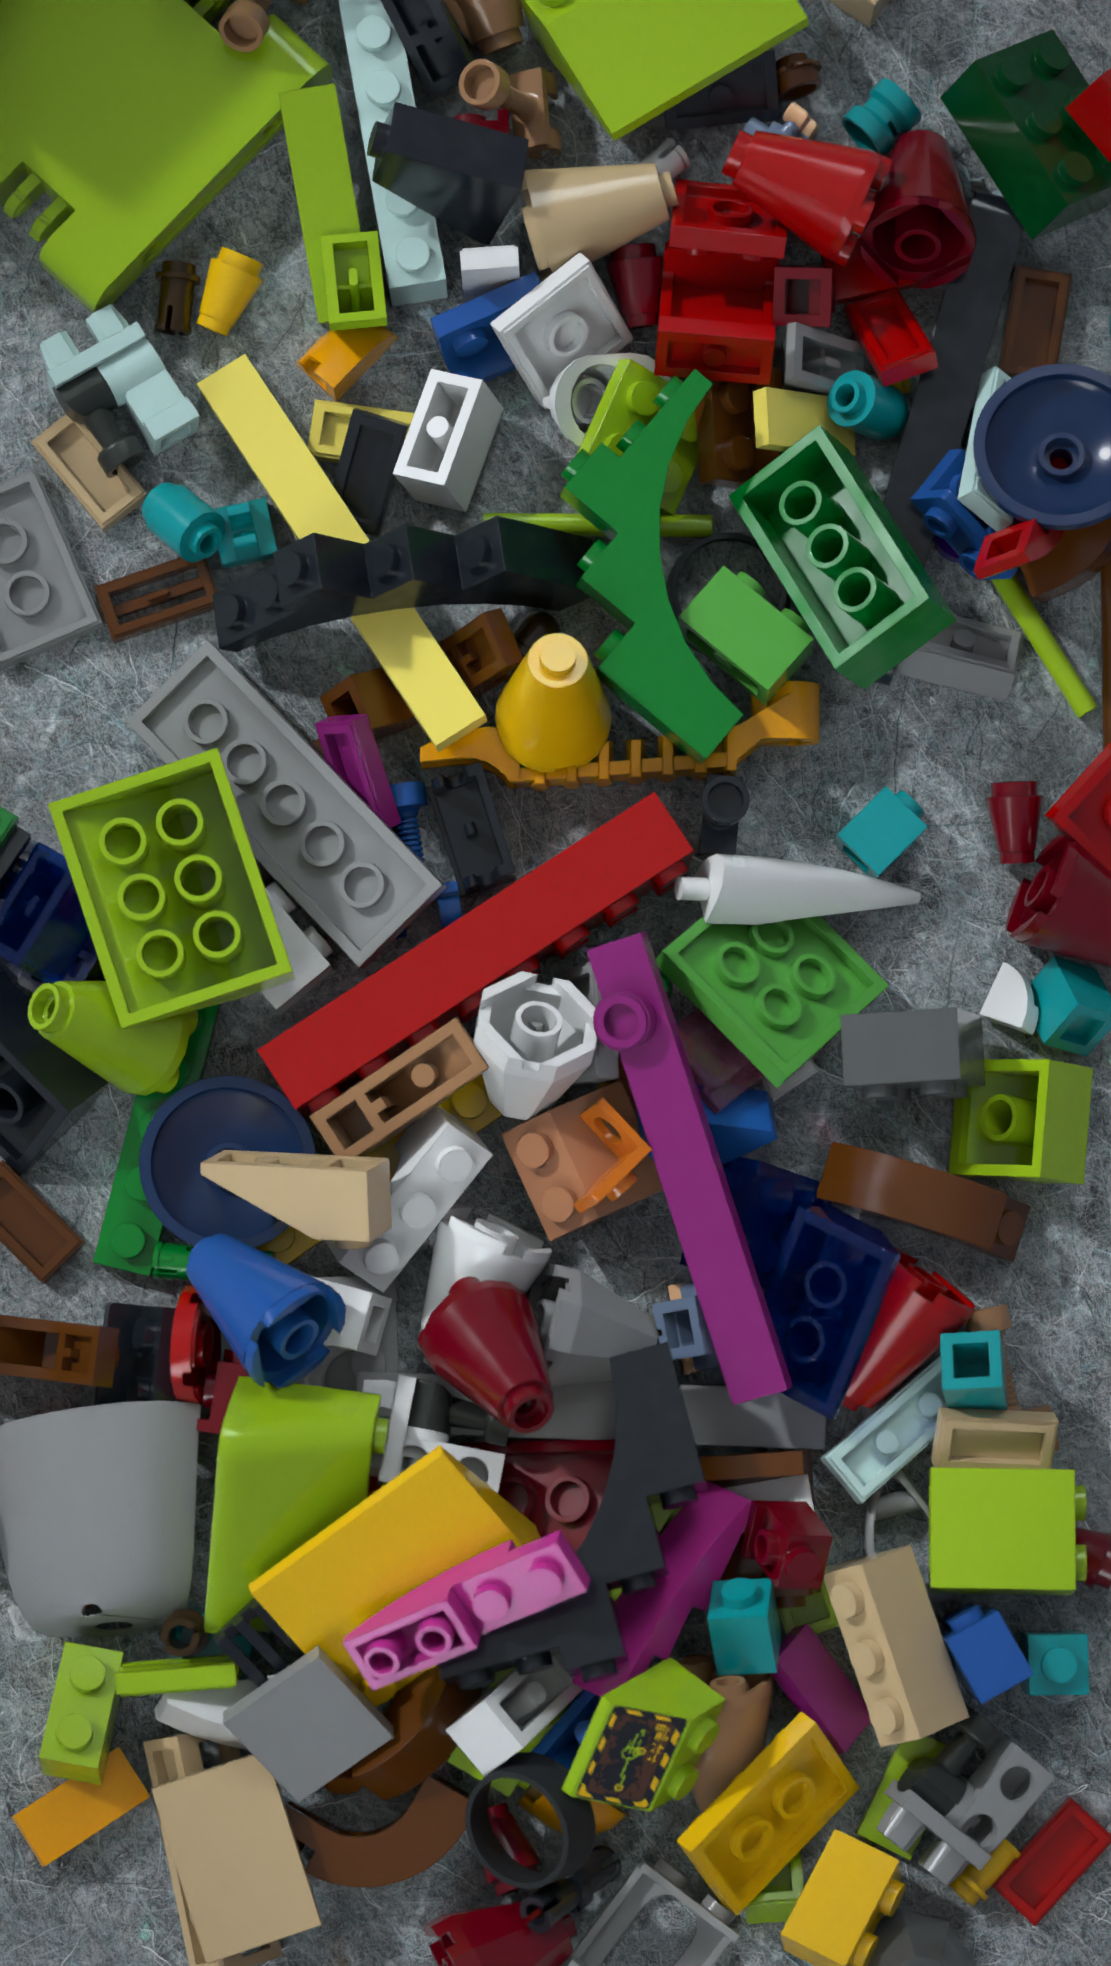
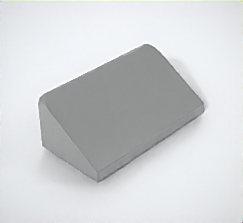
(968, 658)

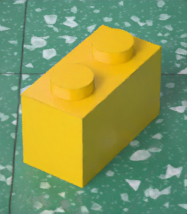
(843, 1904)

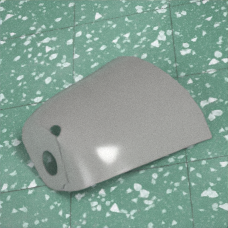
(100, 1514)

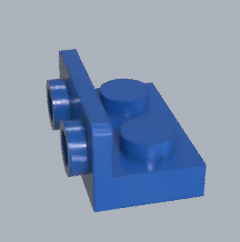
(467, 338)
(949, 517)

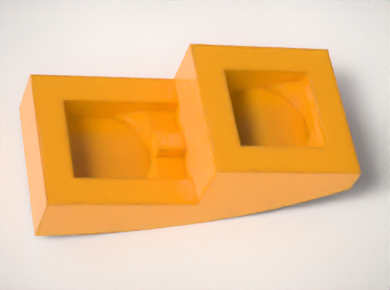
(79, 1809)

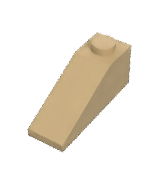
(313, 1193)

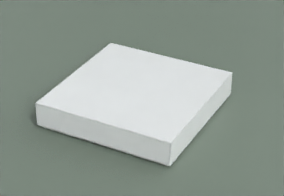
(560, 322)

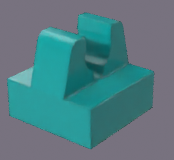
(247, 533)

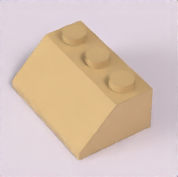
(895, 1645)

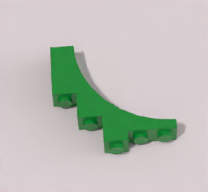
(623, 498)

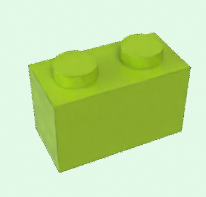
(81, 1714)

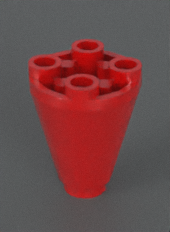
(809, 186)

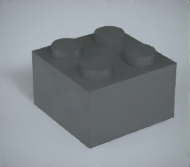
(913, 1051)

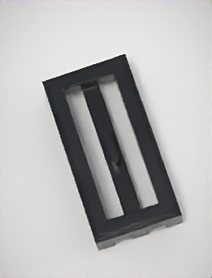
(241, 1624)

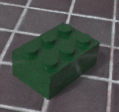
(1024, 136)

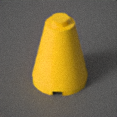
(554, 707)

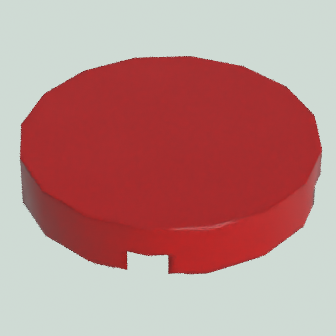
(193, 1347)

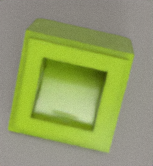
(779, 1896)

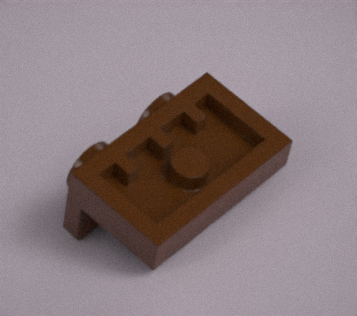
(728, 433)

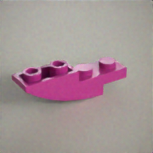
(463, 1603)

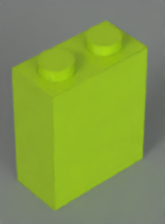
(1005, 1531)

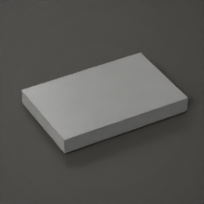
(40, 581)

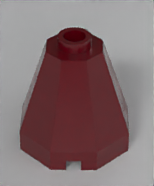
(498, 1938)

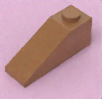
(400, 1092)

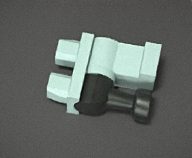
(113, 374)

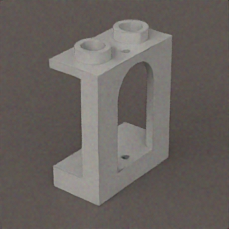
(646, 1882)

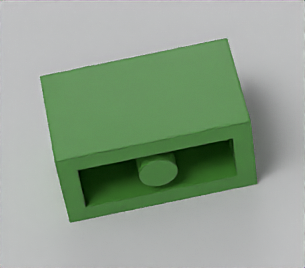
(746, 633)

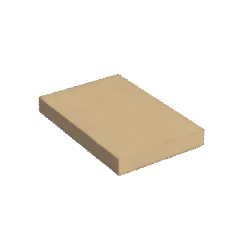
(236, 1857)

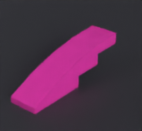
(696, 1554)

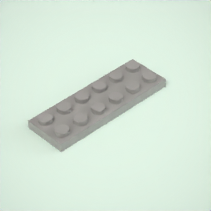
(293, 804)

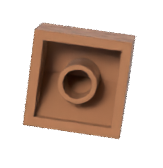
(564, 1158)

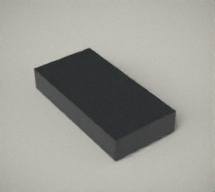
(367, 467)

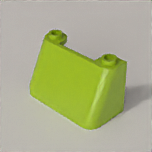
(283, 1475)

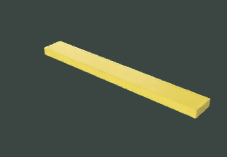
(313, 505)

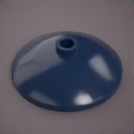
(1041, 418)
(200, 1123)

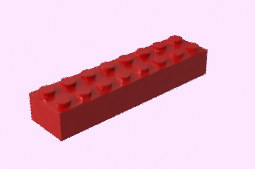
(505, 935)

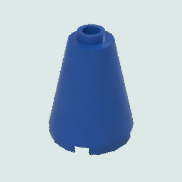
(265, 1308)

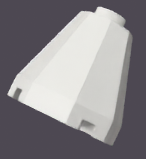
(533, 1042)

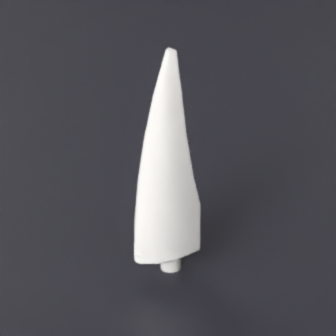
(776, 890)

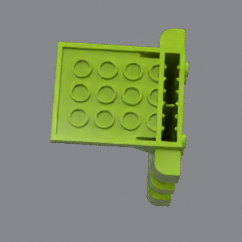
(131, 125)

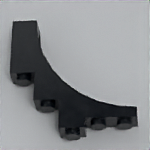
(405, 568)
(651, 1464)

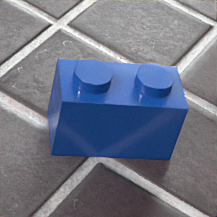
(983, 1651)

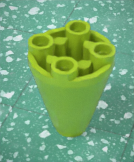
(86, 1026)

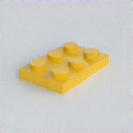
(768, 1813)

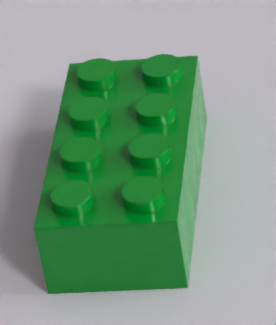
(842, 558)

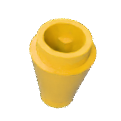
(228, 290)

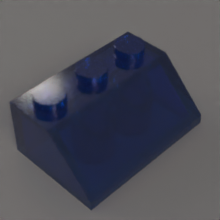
(827, 1301)

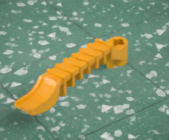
(786, 721)

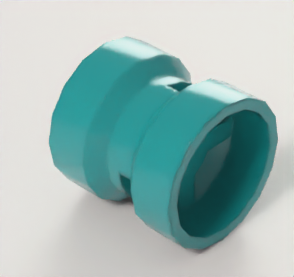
(881, 117)

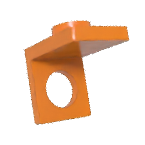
(628, 1148)

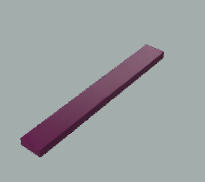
(694, 1181)

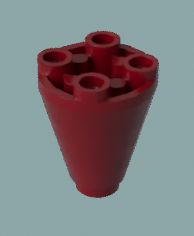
(491, 1351)

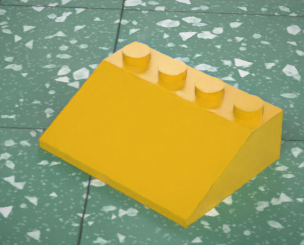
(381, 1551)

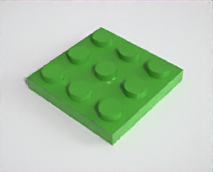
(772, 986)

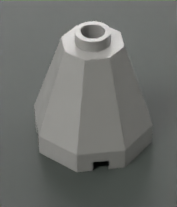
(585, 1326)

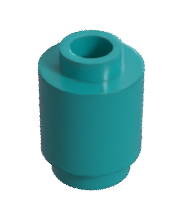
(866, 406)
(183, 521)

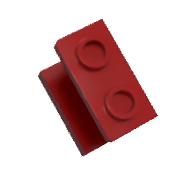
(716, 317)

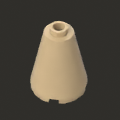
(592, 209)

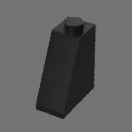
(449, 168)

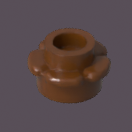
(797, 76)

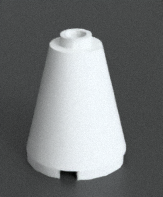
(481, 1250)

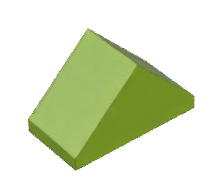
(353, 280)

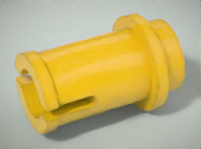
(973, 1883)

